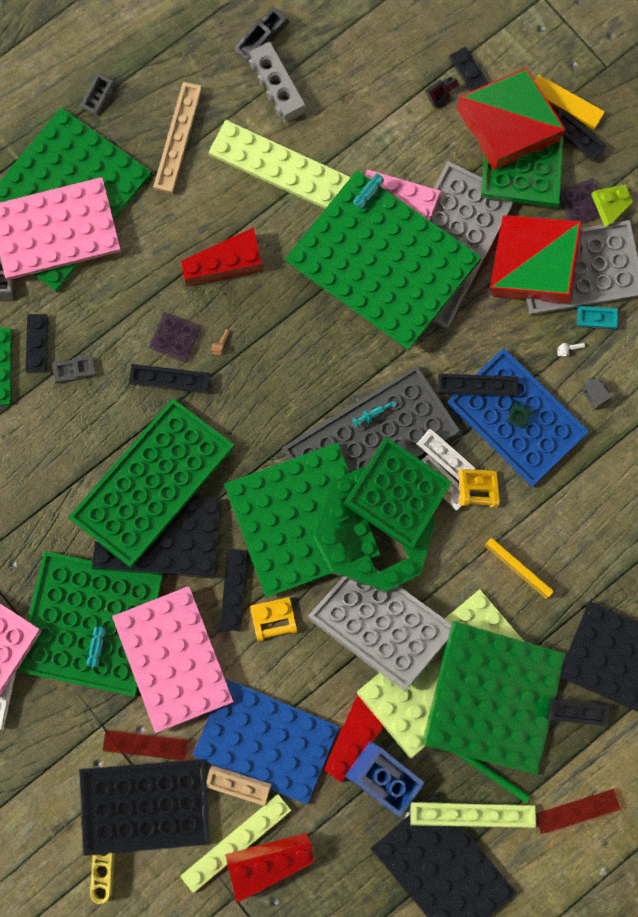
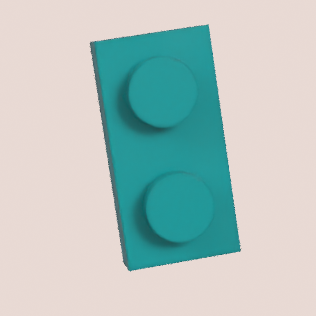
(597, 317)

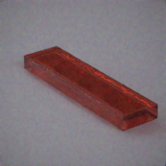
(577, 811)

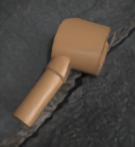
(217, 348)

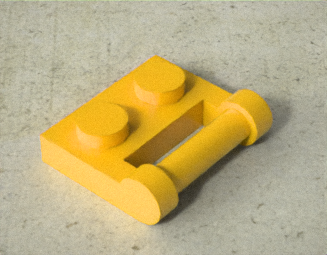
(481, 482)
(273, 612)

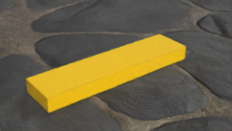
(570, 103)
(518, 568)

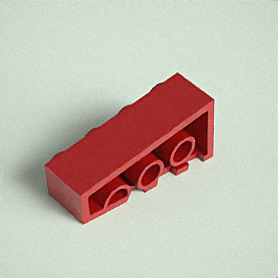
(224, 260)
(357, 732)
(267, 864)

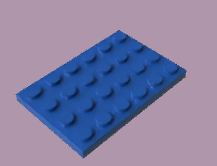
(549, 430)
(267, 742)

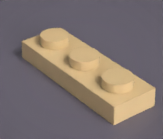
(238, 785)

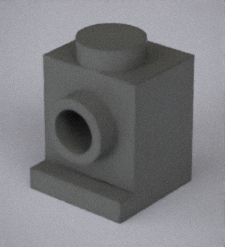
(596, 392)

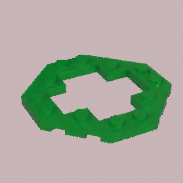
(362, 570)

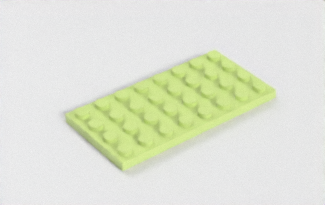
(408, 712)

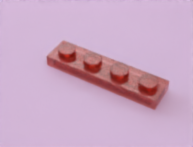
(145, 745)

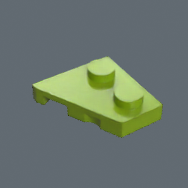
(611, 202)

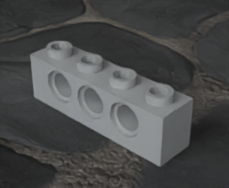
(266, 56)

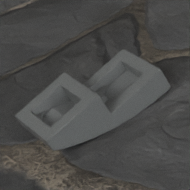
(73, 369)

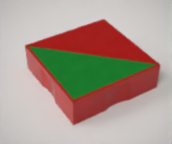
(510, 118)
(536, 259)

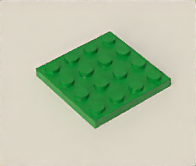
(528, 180)
(397, 493)

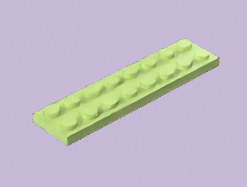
(277, 164)

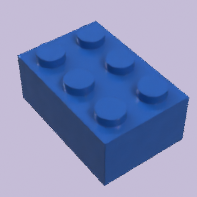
(384, 779)

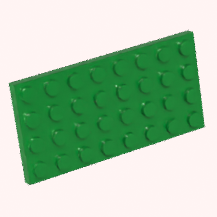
(151, 483)

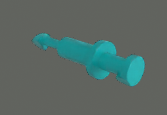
(367, 416)

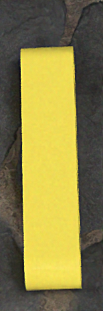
(99, 881)

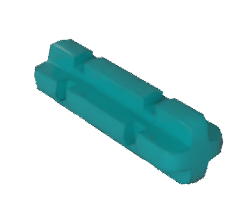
(368, 191)
(96, 646)

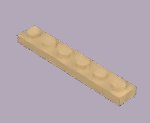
(177, 138)

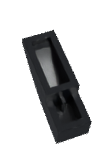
(262, 32)

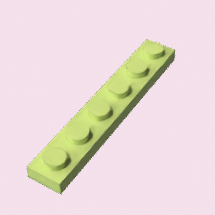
(472, 815)
(236, 841)

